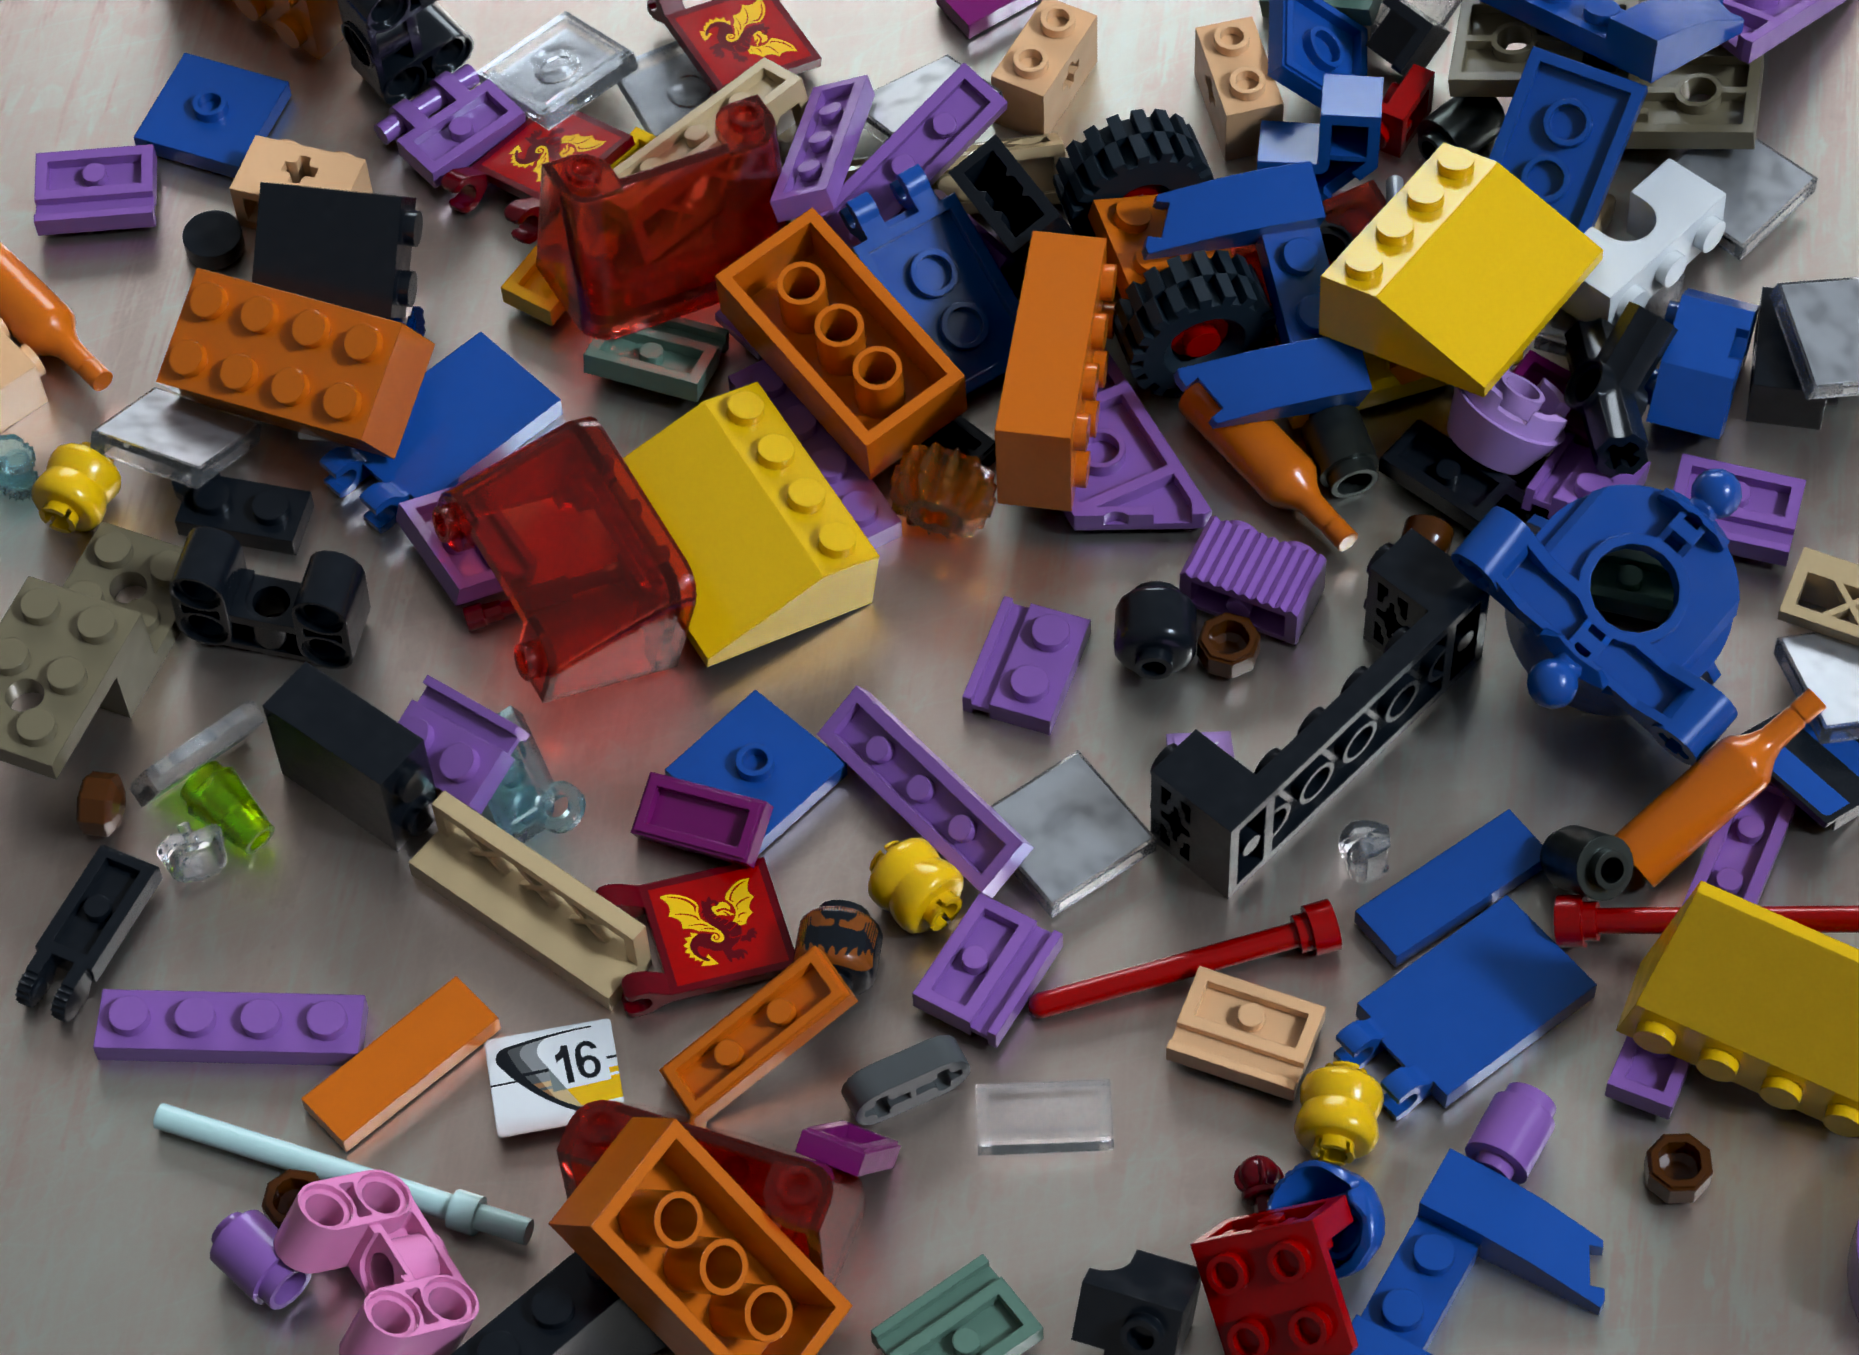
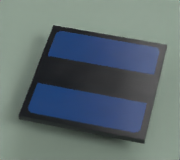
(1818, 776)

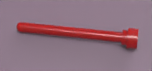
(1584, 920)
(1310, 930)

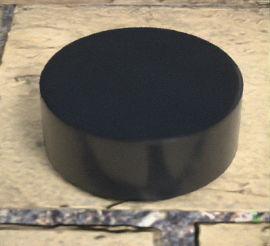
(213, 240)

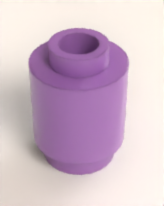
(1513, 1131)
(247, 1256)

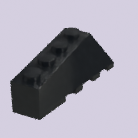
(566, 1315)

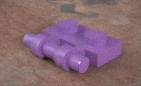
(458, 133)

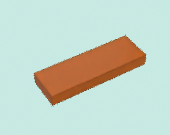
(758, 1035)
(401, 1064)

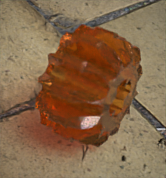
(943, 491)

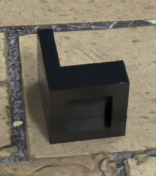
(1407, 37)

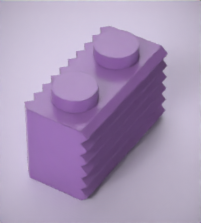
(1254, 578)

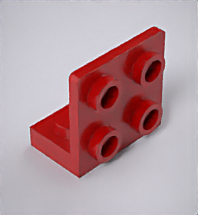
(1276, 1281)

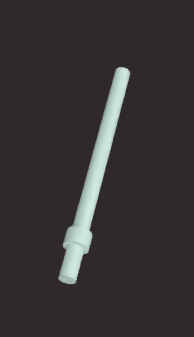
(461, 1211)

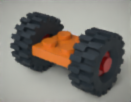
(1173, 306)

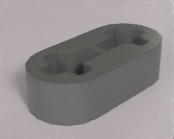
(905, 1080)

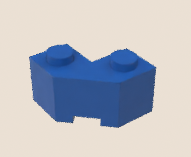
(1344, 141)
(1701, 363)

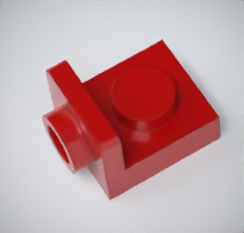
(1405, 108)

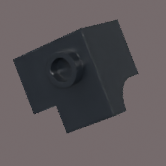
(1138, 1307)

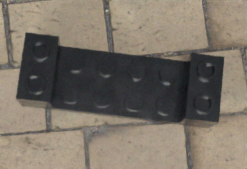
(1233, 820)

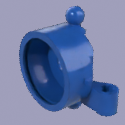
(1569, 645)

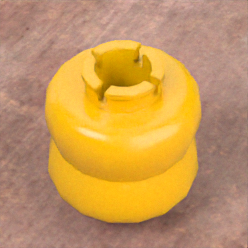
(75, 488)
(915, 885)
(1339, 1113)

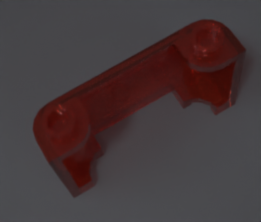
(654, 240)
(578, 560)
(809, 1199)

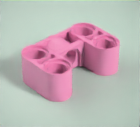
(377, 1230)

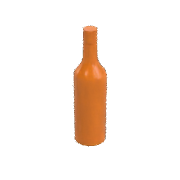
(44, 321)
(1269, 464)
(1711, 792)

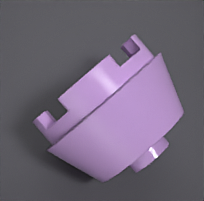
(1510, 424)

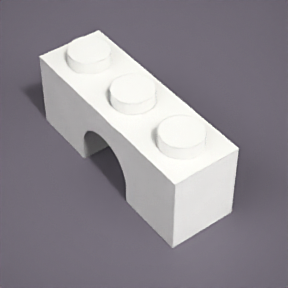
(1674, 221)

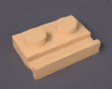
(1246, 1033)

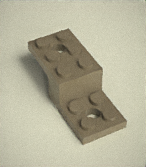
(1666, 119)
(84, 646)

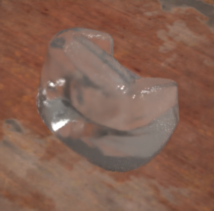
(1365, 850)
(193, 854)

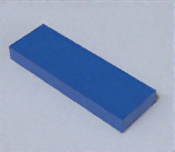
(1450, 888)

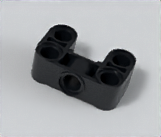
(402, 44)
(229, 605)

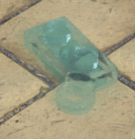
(528, 793)

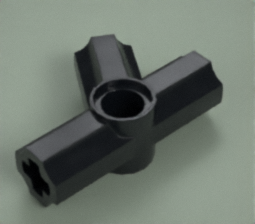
(1608, 383)

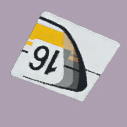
(550, 1074)

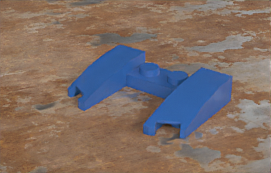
(1640, 40)
(1281, 216)
(1465, 1217)

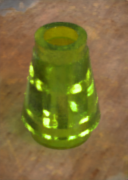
(223, 799)

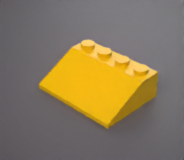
(1455, 273)
(753, 523)
(1754, 1005)

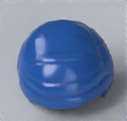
(1322, 1180)

